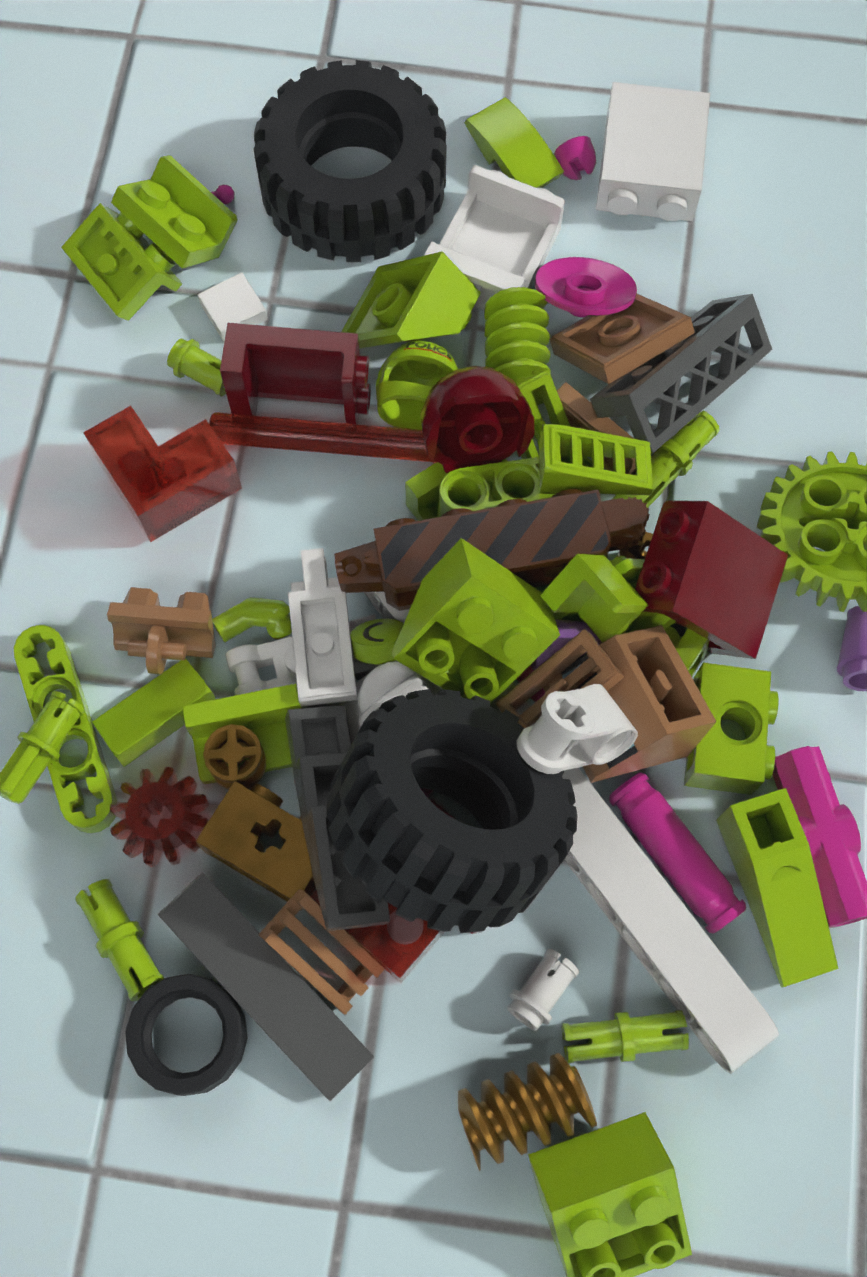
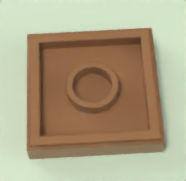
(623, 340)

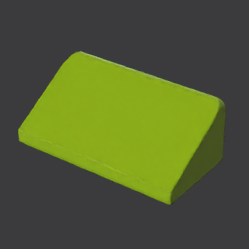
(152, 712)

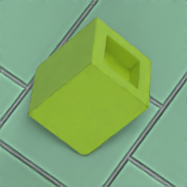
(597, 594)

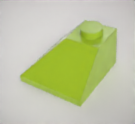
(413, 302)

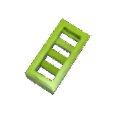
(579, 443)

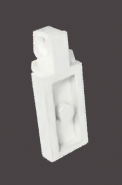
(321, 635)

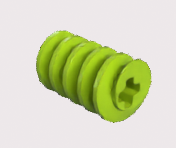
(517, 333)

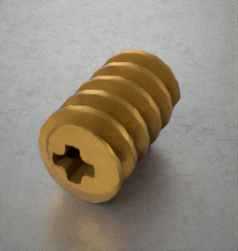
(524, 1108)

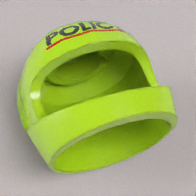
(407, 379)

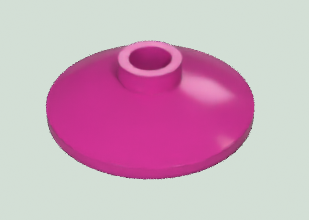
(585, 286)

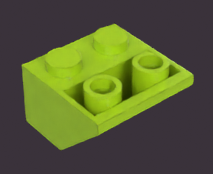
(474, 625)
(612, 1201)

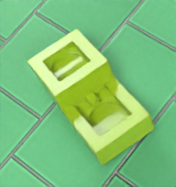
(514, 144)

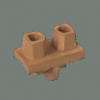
(161, 631)

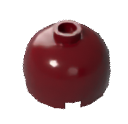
(475, 419)

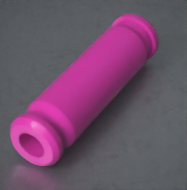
(677, 852)

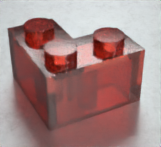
(166, 481)

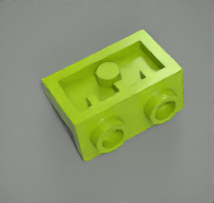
(177, 213)
(119, 261)

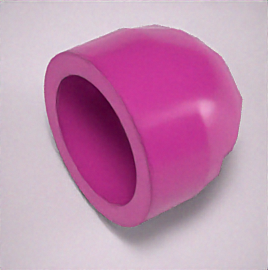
(576, 156)

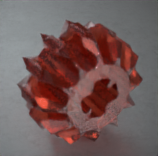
(148, 801)

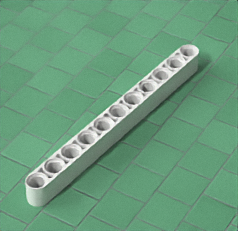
(655, 922)

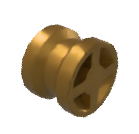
(232, 745)

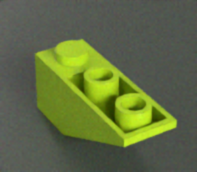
(780, 885)

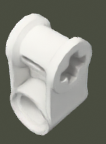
(576, 731)

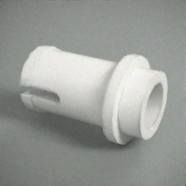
(542, 990)

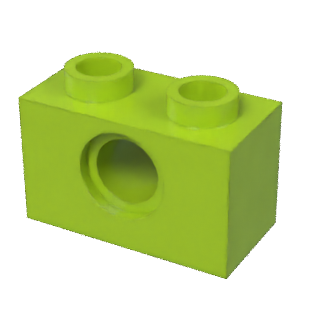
(746, 699)

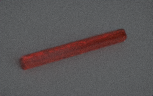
(319, 436)

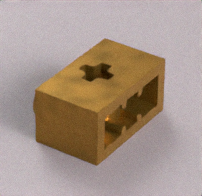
(234, 840)

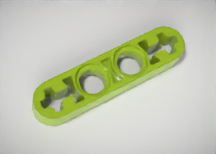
(30, 671)

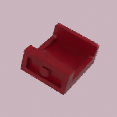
(294, 367)
(711, 576)

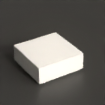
(232, 303)

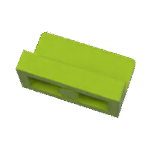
(259, 711)

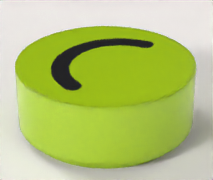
(375, 640)

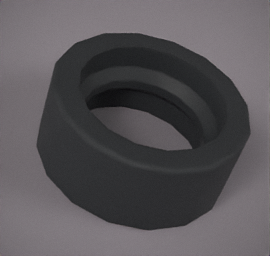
(142, 1022)

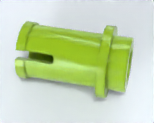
(190, 360)

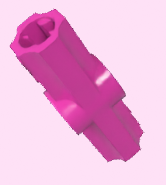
(829, 831)

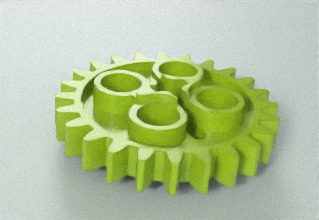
(797, 523)

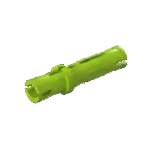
(676, 454)

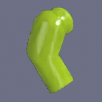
(254, 612)

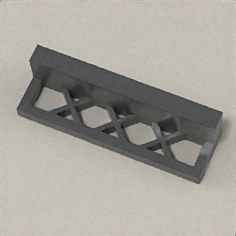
(715, 329)

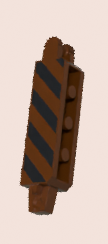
(522, 536)

